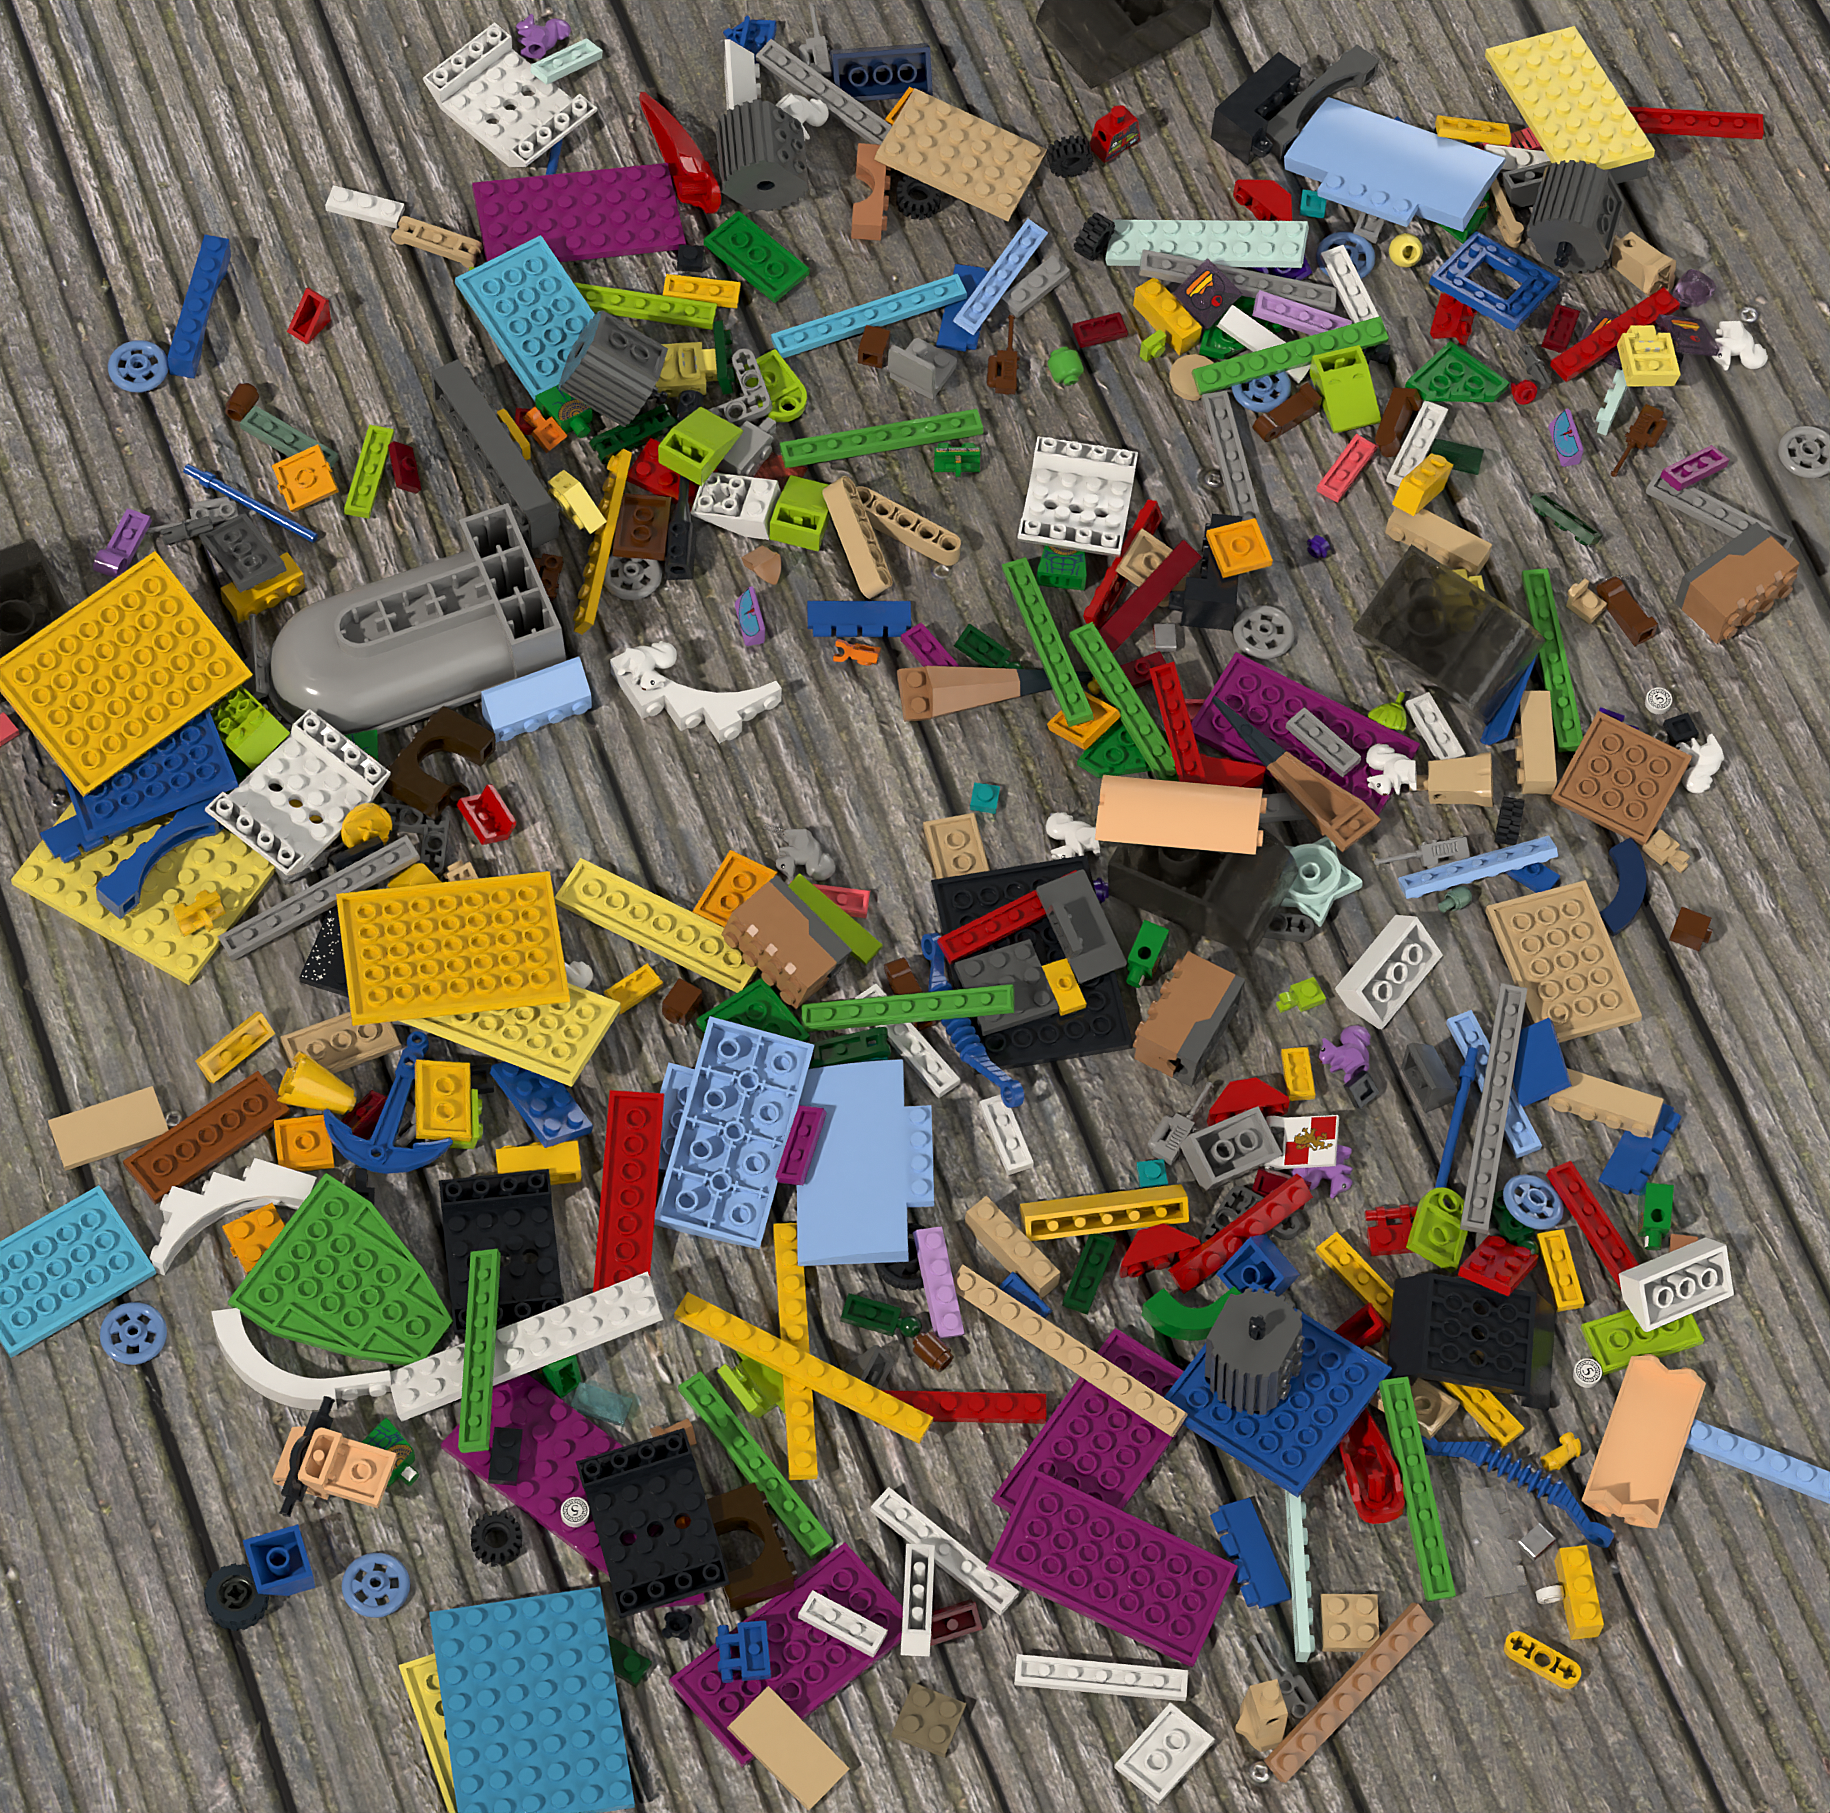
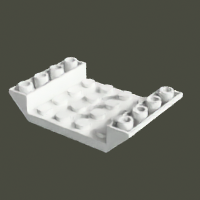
(491, 75)
(1080, 480)
(312, 767)

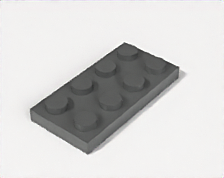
(242, 552)

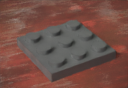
(1006, 966)

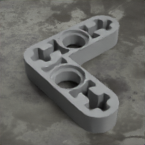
(751, 396)

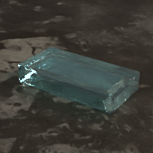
(601, 1404)

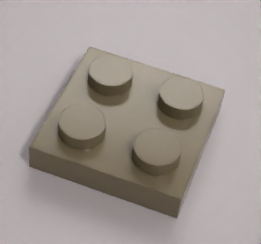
(928, 1720)

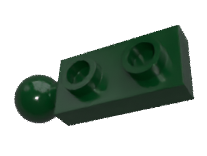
(984, 650)
(1511, 1228)
(878, 1317)

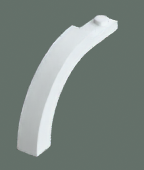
(281, 1385)

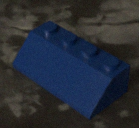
(882, 71)

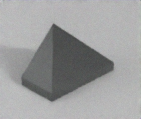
(871, 1366)

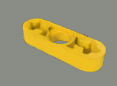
(1520, 1657)

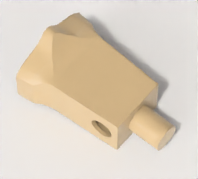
(1643, 264)
(1459, 781)
(1263, 1716)

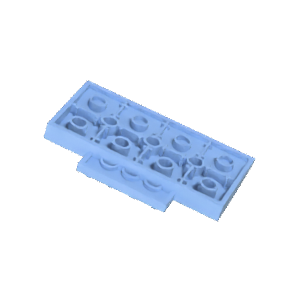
(1391, 166)
(728, 1131)
(865, 1166)

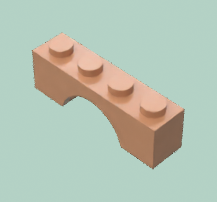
(868, 214)

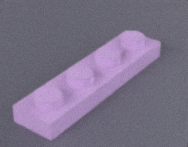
(1295, 314)
(938, 1282)

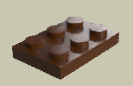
(642, 527)

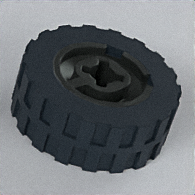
(233, 1598)

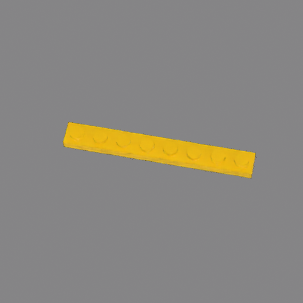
(600, 547)

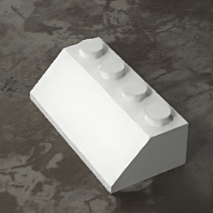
(740, 75)
(1389, 970)
(1677, 1283)

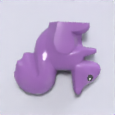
(540, 38)
(1351, 1056)
(1335, 1174)

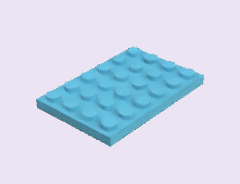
(528, 311)
(65, 1269)

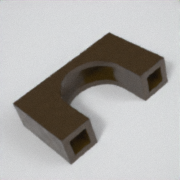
(443, 733)
(770, 1573)

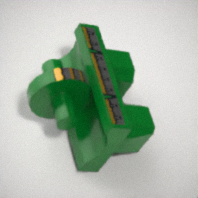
(957, 458)

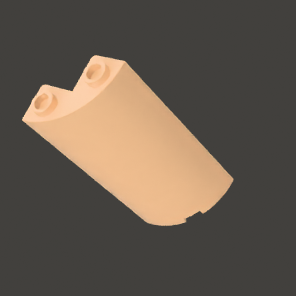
(1180, 814)
(1644, 1441)

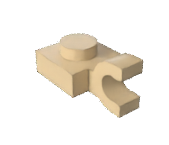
(1665, 849)

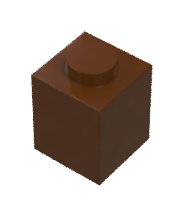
(873, 346)
(1691, 929)
(681, 1002)

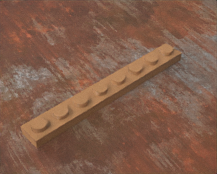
(1348, 1692)

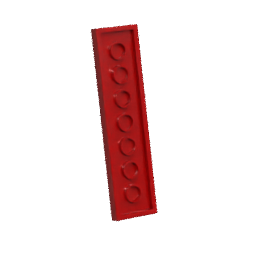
(628, 1187)

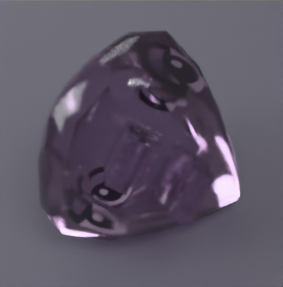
(1694, 289)

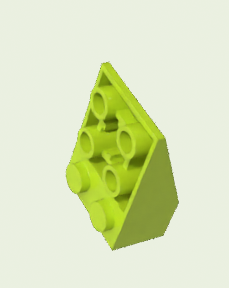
(1345, 388)
(698, 445)
(800, 514)
(247, 727)

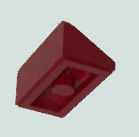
(365, 1115)
(954, 1621)

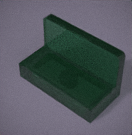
(1463, 457)

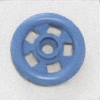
(1363, 247)
(140, 384)
(1283, 386)
(1533, 1201)
(146, 1350)
(369, 1607)

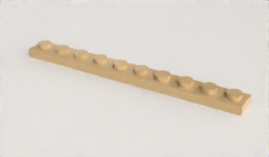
(1068, 1351)

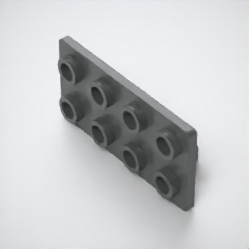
(1081, 926)

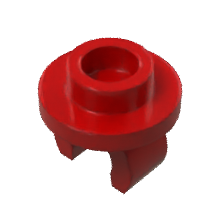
(1524, 392)

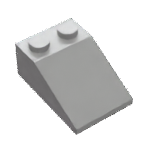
(1230, 1149)

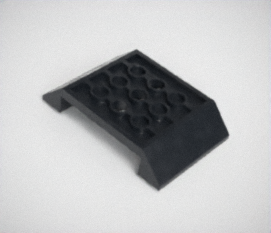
(508, 1215)
(1434, 1337)
(644, 1488)

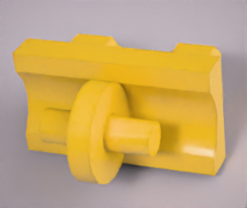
(200, 913)

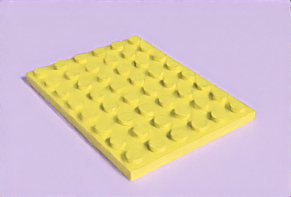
(150, 927)

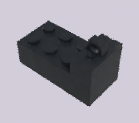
(1242, 116)
(1209, 599)

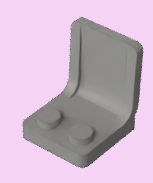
(921, 367)

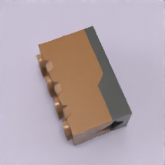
(1737, 583)
(786, 942)
(1188, 1018)

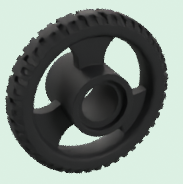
(893, 1274)

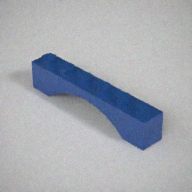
(191, 326)
(123, 887)

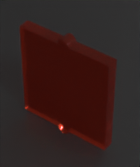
(774, 469)

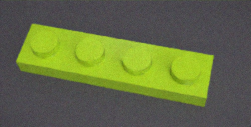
(369, 471)

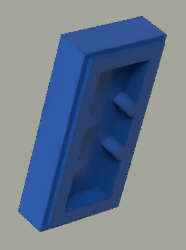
(1535, 877)
(1019, 1290)

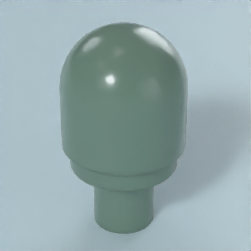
(1456, 899)

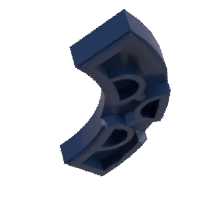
(1631, 887)

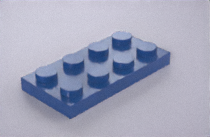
(542, 1104)

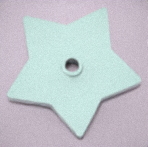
(1319, 879)

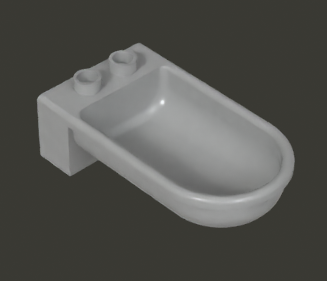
(419, 636)

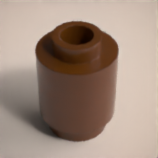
(241, 401)
(932, 1351)

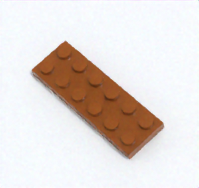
(206, 1137)

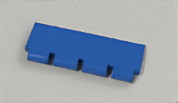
(951, 334)
(854, 615)
(1502, 721)
(68, 836)
(1637, 1156)
(1255, 1556)

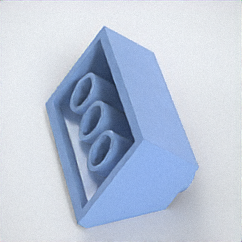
(536, 700)

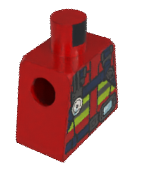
(1114, 133)

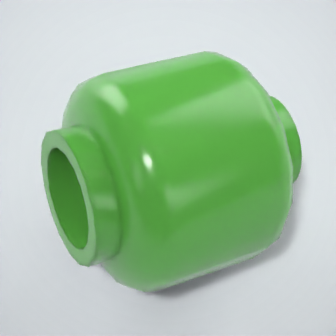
(1065, 366)

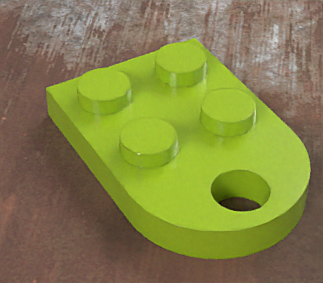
(781, 385)
(1437, 1229)

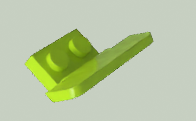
(755, 1385)

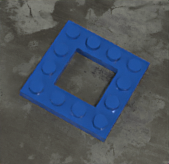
(1510, 313)

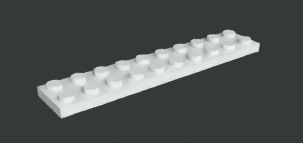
(531, 1344)

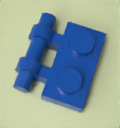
(753, 1650)

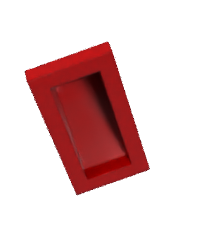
(310, 316)
(1363, 1327)

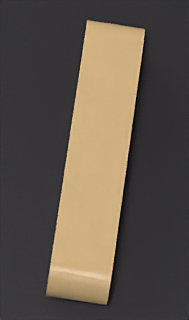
(917, 528)
(857, 537)

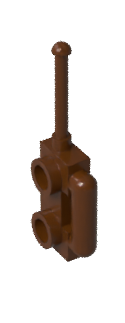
(1007, 361)
(1638, 435)
(551, 567)

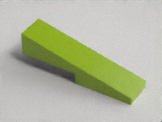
(862, 943)

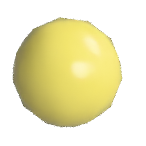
(1405, 250)

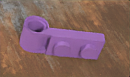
(123, 544)

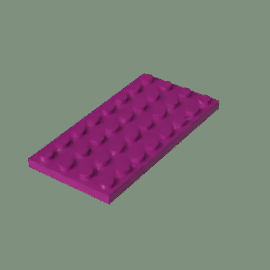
(582, 212)
(1270, 701)
(1095, 1438)
(548, 1471)
(1112, 1567)
(804, 1660)

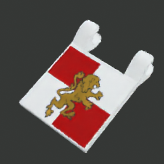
(1306, 1141)

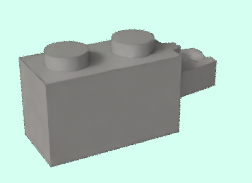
(749, 449)

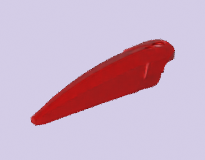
(687, 167)
(1371, 1472)

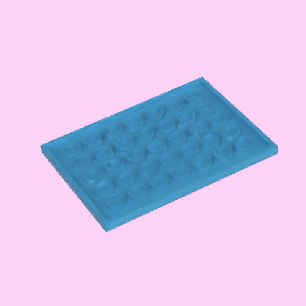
(532, 1706)

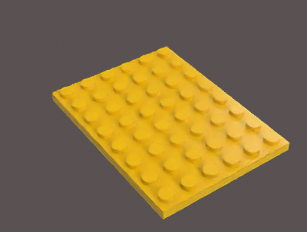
(119, 673)
(452, 948)

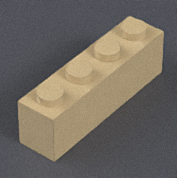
(1440, 540)
(1535, 743)
(1609, 1104)
(1011, 1247)

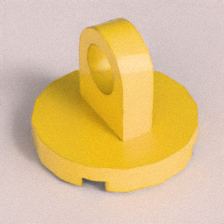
(365, 823)

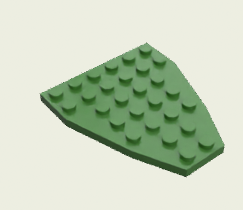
(344, 1283)

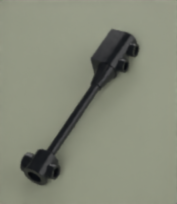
(681, 531)

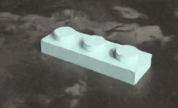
(566, 61)
(1613, 400)

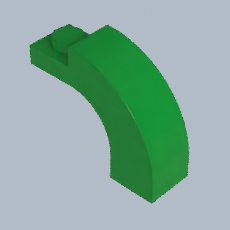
(1181, 1321)

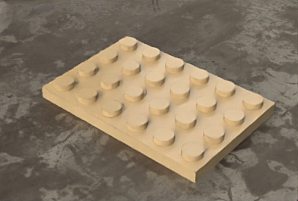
(961, 154)
(1564, 960)

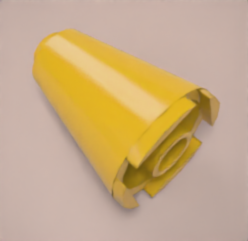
(315, 1087)

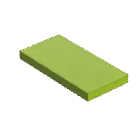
(1620, 1337)

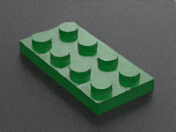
(756, 256)

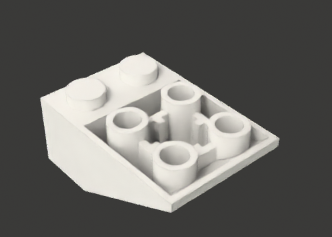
(738, 503)

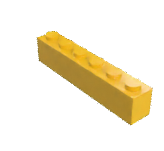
(1104, 1212)

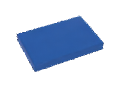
(1539, 1064)

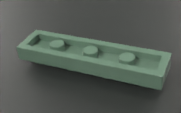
(281, 435)

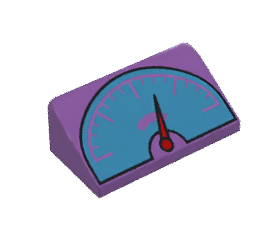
(1566, 439)
(750, 618)

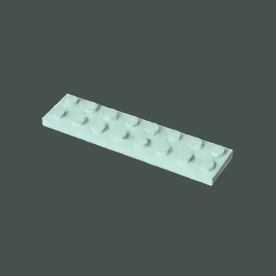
(1219, 241)

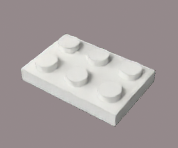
(1164, 1753)

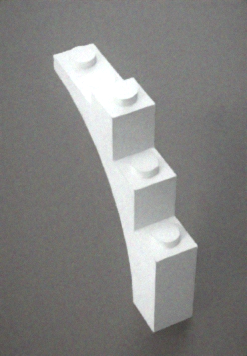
(688, 706)
(223, 1196)

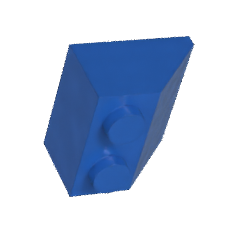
(1260, 1263)
(279, 1562)

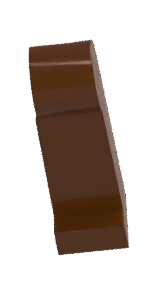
(1288, 414)
(1395, 420)
(1626, 611)
(904, 982)

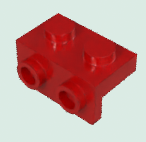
(1452, 319)
(487, 816)

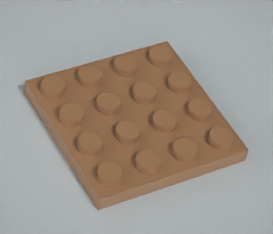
(1621, 778)

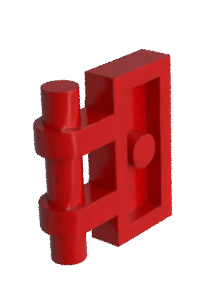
(1389, 1239)

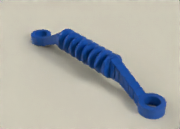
(963, 1034)
(1557, 1493)

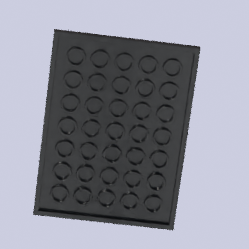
(1053, 1038)

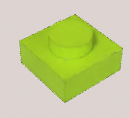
(1153, 346)

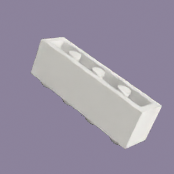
(917, 1600)

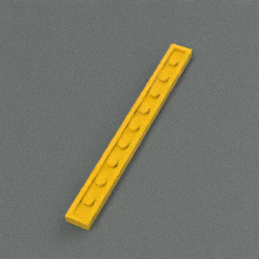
(1372, 1289)
(794, 1330)
(803, 1367)

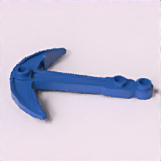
(384, 1136)

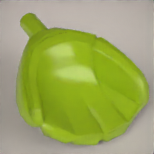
(1390, 714)

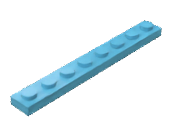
(875, 313)

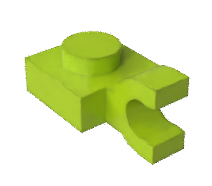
(1303, 994)

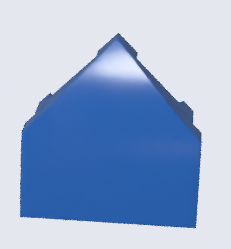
(752, 34)

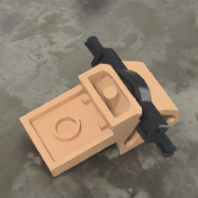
(327, 1464)

